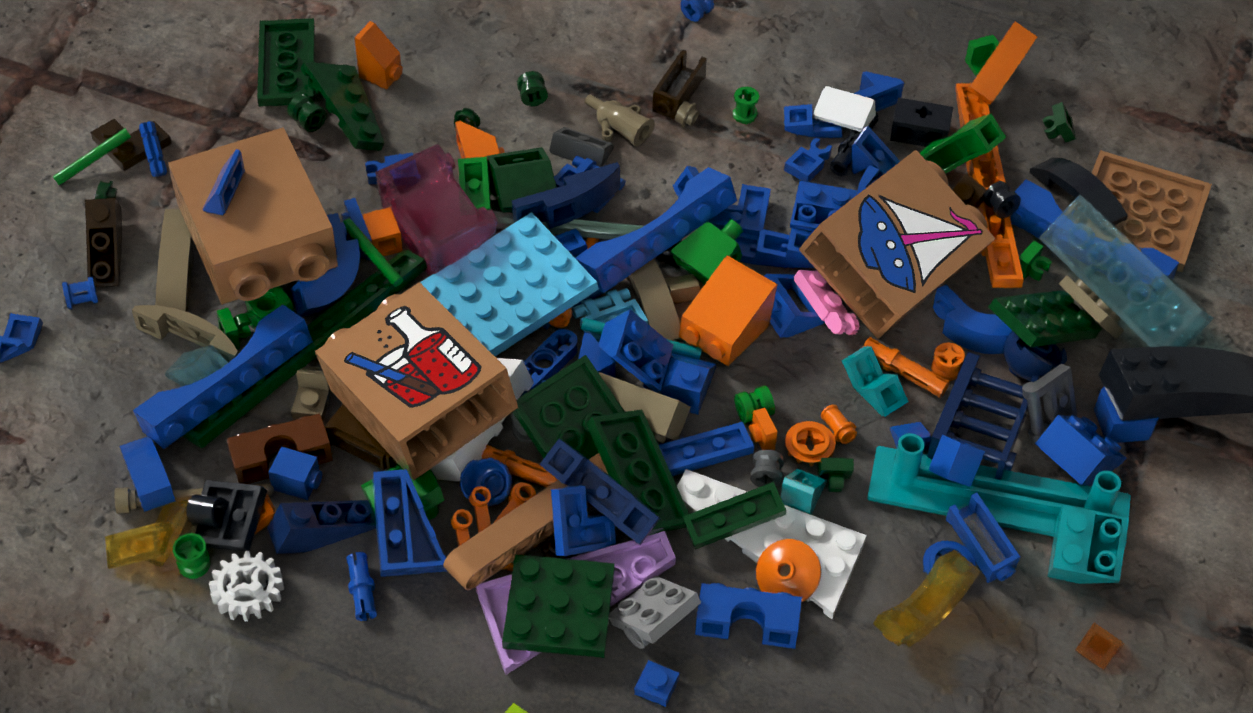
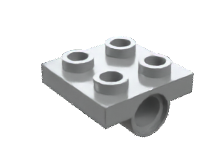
(653, 610)

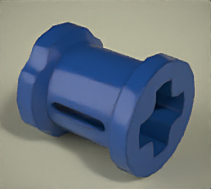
(72, 299)

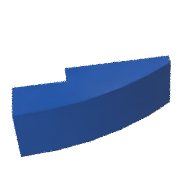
(147, 473)

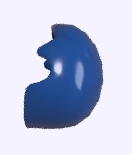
(490, 474)

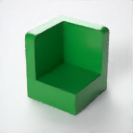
(979, 51)

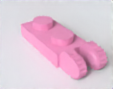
(826, 303)

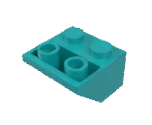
(1087, 546)

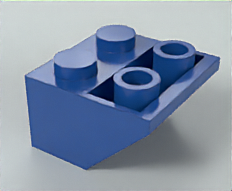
(817, 203)
(637, 348)
(1079, 448)

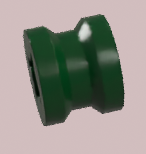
(532, 88)

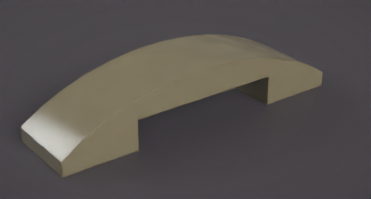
(656, 300)
(160, 320)

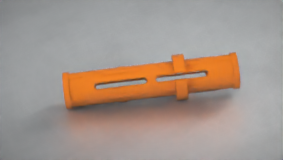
(894, 361)
(520, 467)

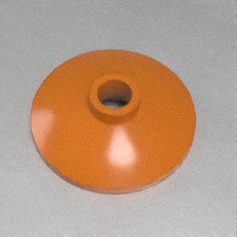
(804, 566)

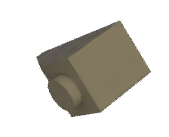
(663, 413)

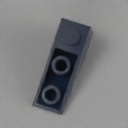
(313, 525)

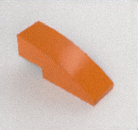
(1002, 63)

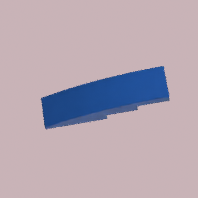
(774, 248)

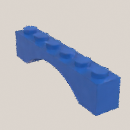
(698, 203)
(1040, 210)
(179, 410)

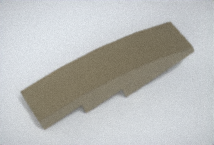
(174, 262)

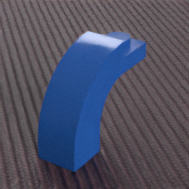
(321, 293)
(968, 327)

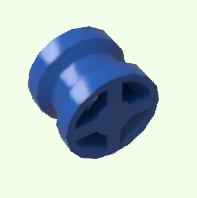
(696, 8)

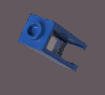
(984, 539)

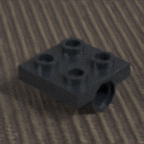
(226, 514)

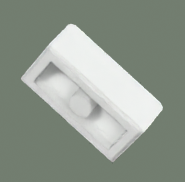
(845, 109)

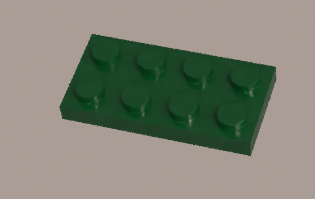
(280, 57)
(1045, 318)
(638, 465)

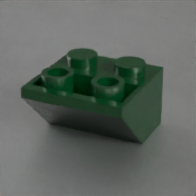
(519, 175)

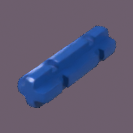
(153, 149)

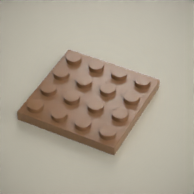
(1159, 204)

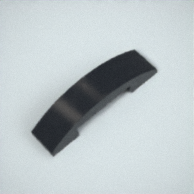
(1080, 181)

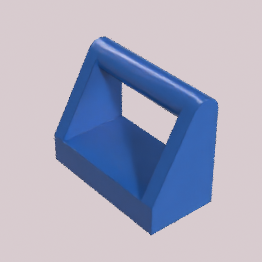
(785, 315)

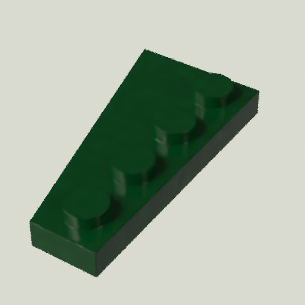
(348, 101)

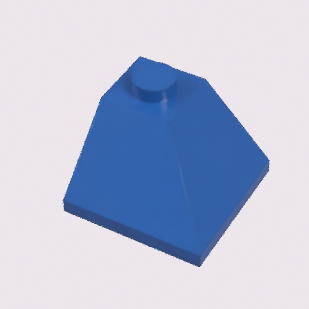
(687, 380)

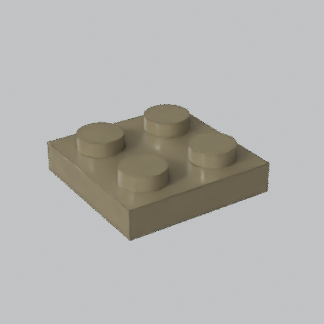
(1093, 305)

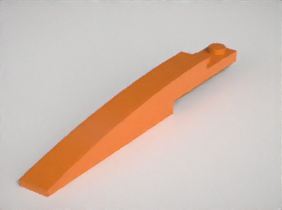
(987, 169)

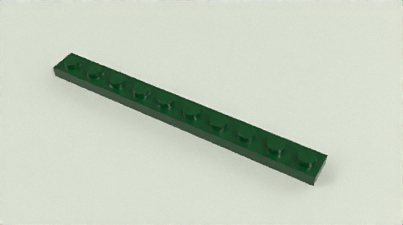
(343, 314)

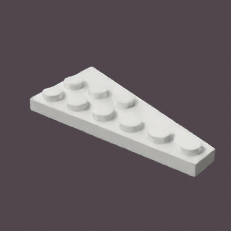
(834, 544)

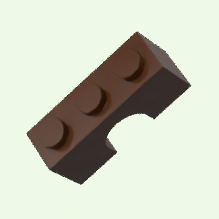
(255, 449)

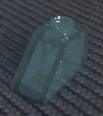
(195, 365)

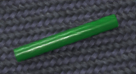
(92, 156)
(373, 253)

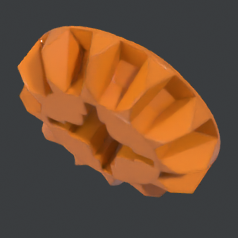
(821, 438)

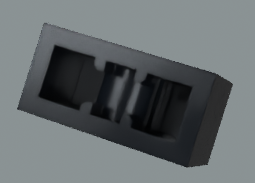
(920, 122)

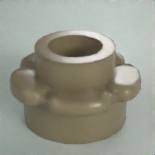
(687, 114)

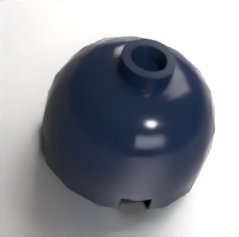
(1031, 361)

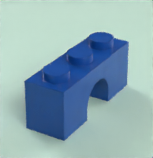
(774, 612)

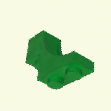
(970, 141)

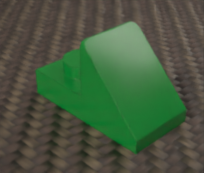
(475, 180)

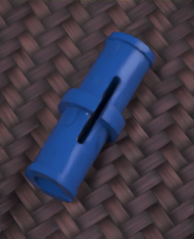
(361, 586)

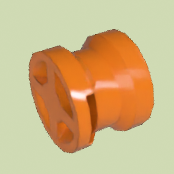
(951, 354)

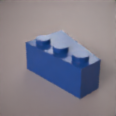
(403, 530)

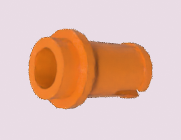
(843, 429)

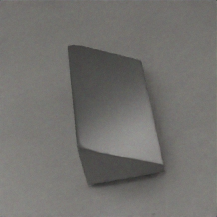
(571, 143)

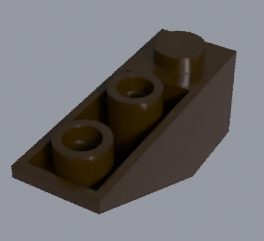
(103, 241)

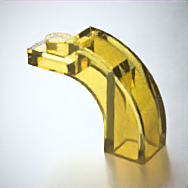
(930, 602)

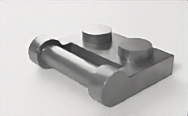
(1057, 398)

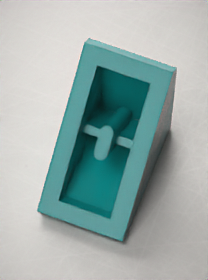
(802, 490)

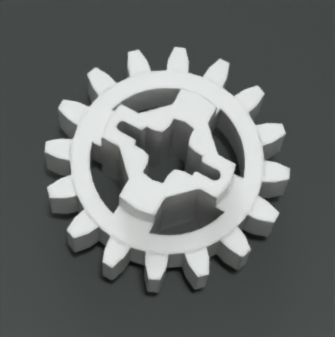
(246, 585)

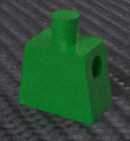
(707, 248)

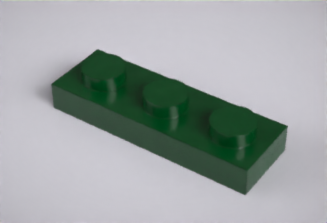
(734, 515)

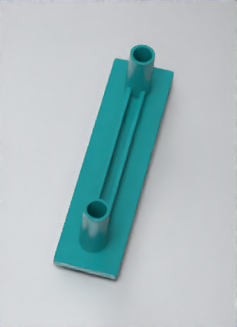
(1015, 501)

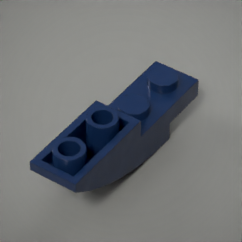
(576, 198)

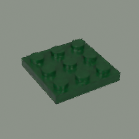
(564, 406)
(558, 606)

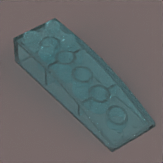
(1125, 277)

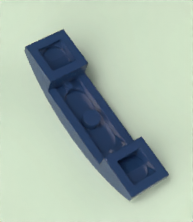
(601, 491)

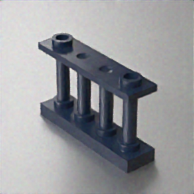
(963, 396)

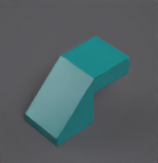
(878, 389)

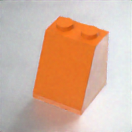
(729, 311)

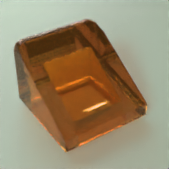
(1099, 646)

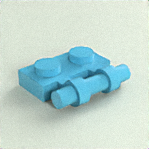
(614, 300)

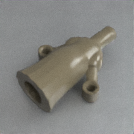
(623, 119)

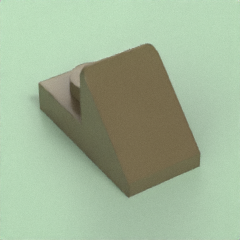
(312, 393)

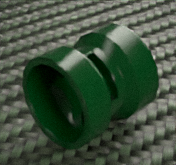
(310, 115)

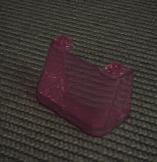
(433, 209)

